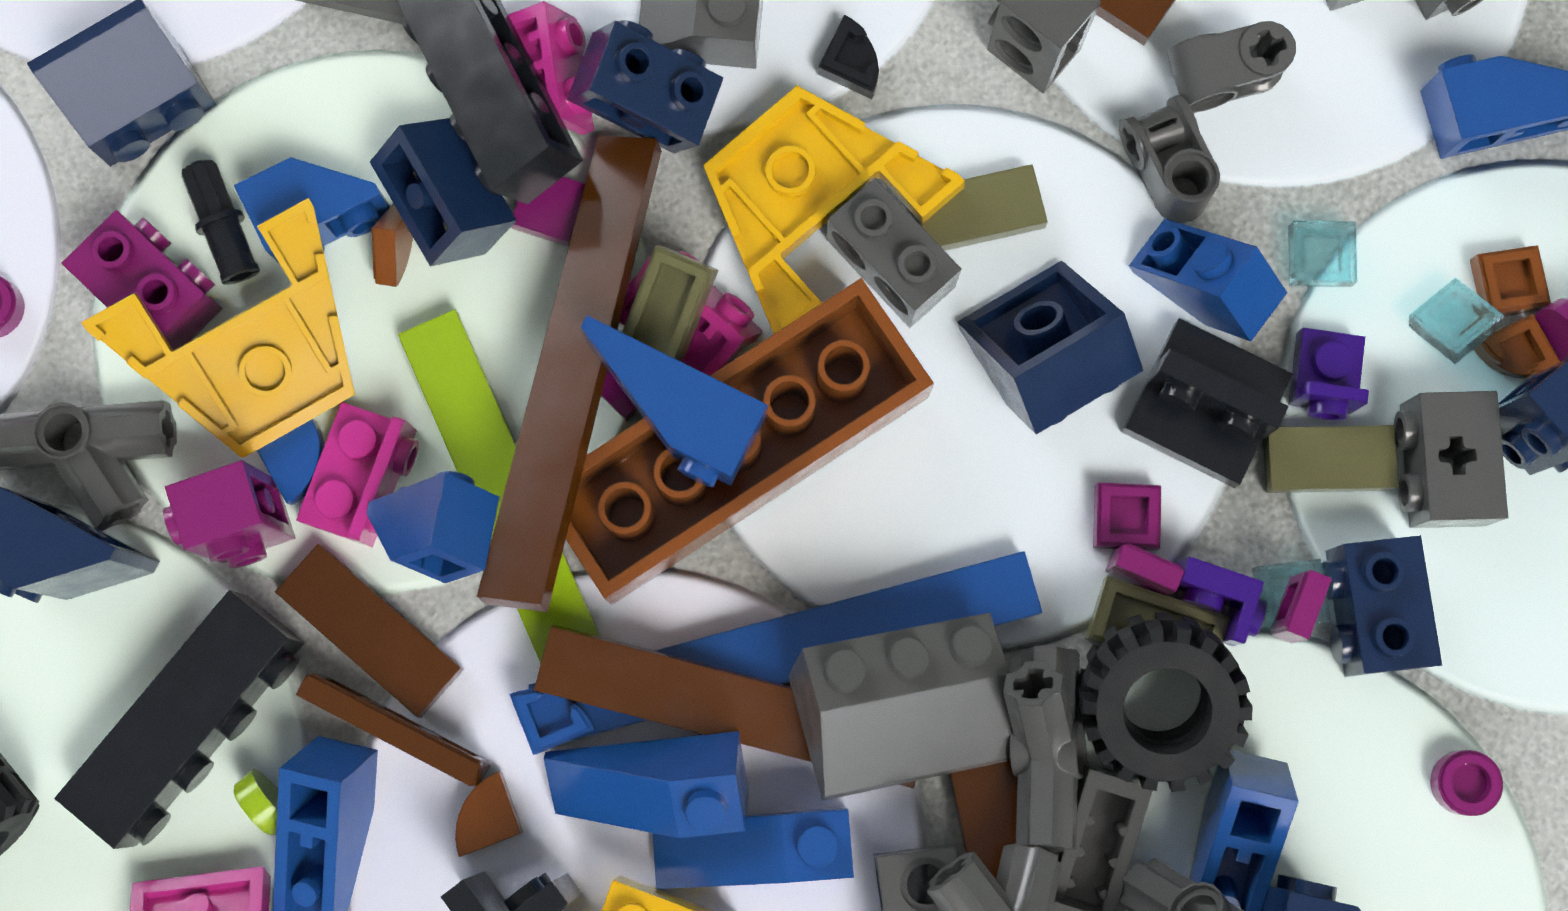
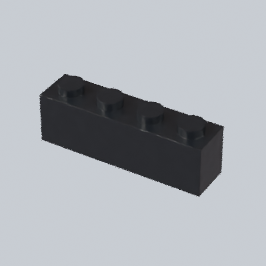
(492, 94)
(180, 722)

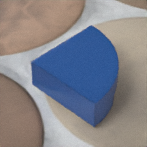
(293, 460)
(549, 719)

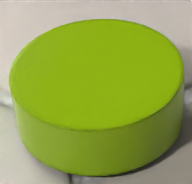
(258, 800)

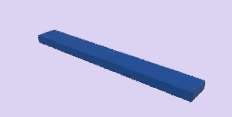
(772, 646)

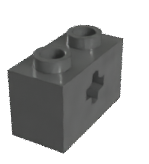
(1463, 429)

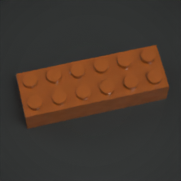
(826, 390)

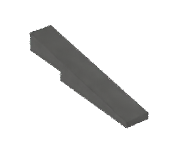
(1107, 834)

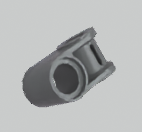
(1221, 68)
(1171, 147)

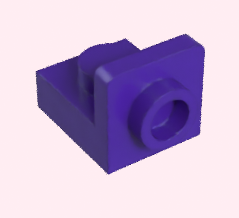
(1328, 374)
(1213, 586)

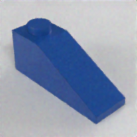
(1493, 103)
(689, 411)
(655, 785)
(322, 824)
(1245, 828)
(770, 851)

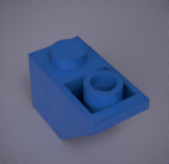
(340, 201)
(1210, 277)
(437, 525)

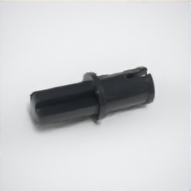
(219, 222)

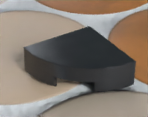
(851, 59)

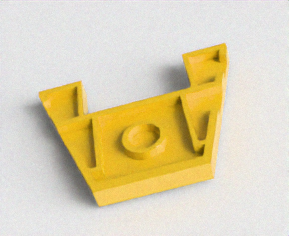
(794, 173)
(258, 368)

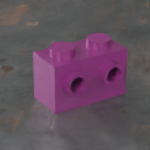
(131, 259)
(228, 514)

